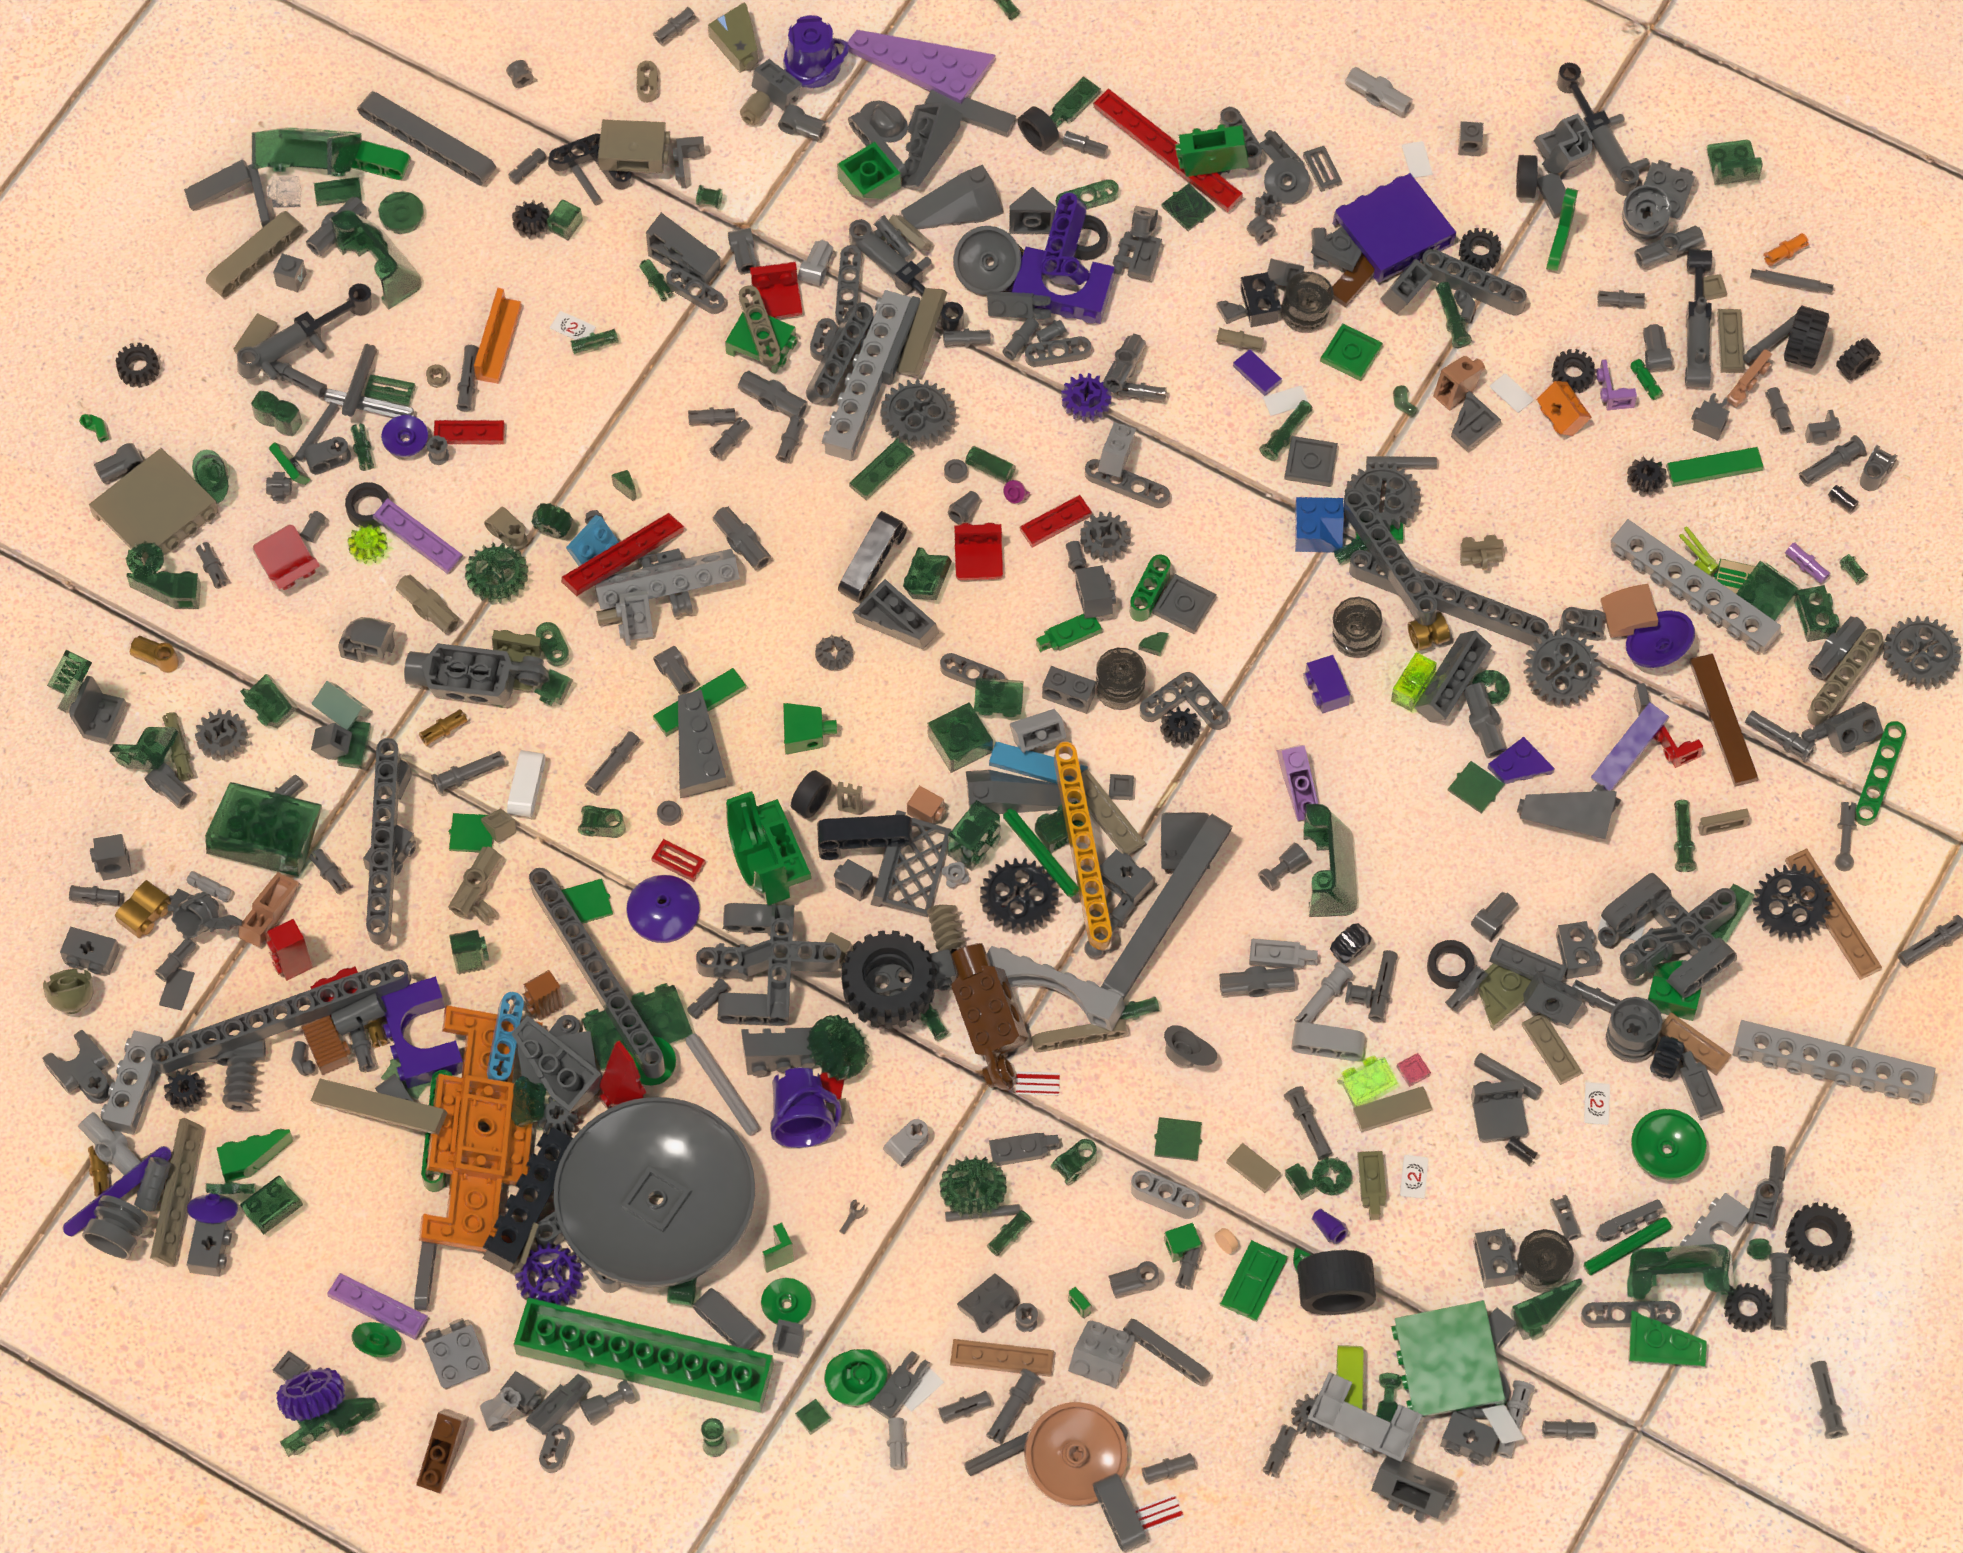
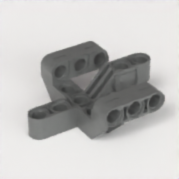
(1708, 953)
(773, 1007)

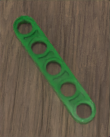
(1872, 780)

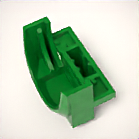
(766, 860)

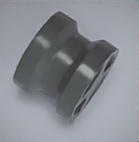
(520, 74)
(1261, 229)
(680, 604)

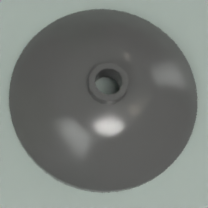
(972, 256)

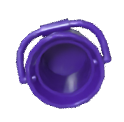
(813, 53)
(801, 1109)

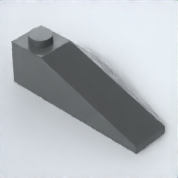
(931, 132)
(962, 199)
(1008, 791)

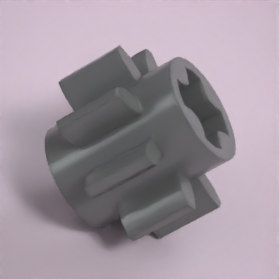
(1268, 205)
(278, 486)

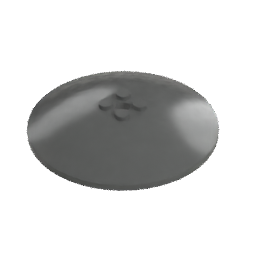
(648, 1151)

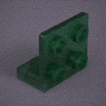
(1768, 590)

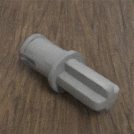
(896, 1443)

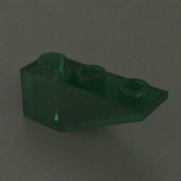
(171, 589)

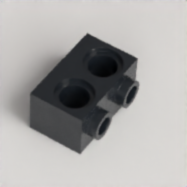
(1255, 299)

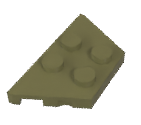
(1501, 993)

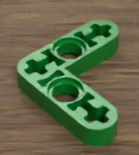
(1563, 229)

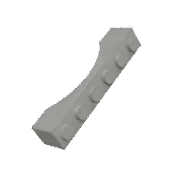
(1100, 1005)

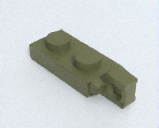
(1372, 1181)

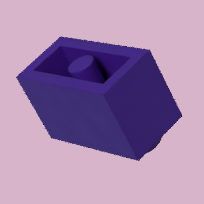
(1327, 684)

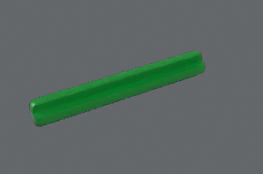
(1627, 1246)

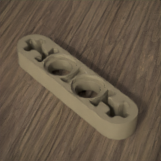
(759, 325)
(1077, 1036)

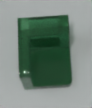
(565, 219)

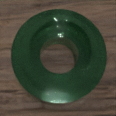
(1759, 1248)

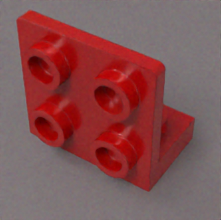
(778, 289)

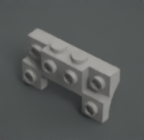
(1356, 1424)

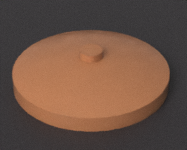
(1072, 1450)

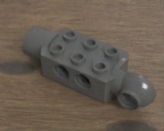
(472, 673)

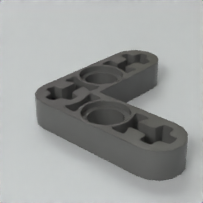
(1189, 694)

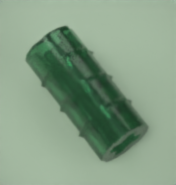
(990, 464)

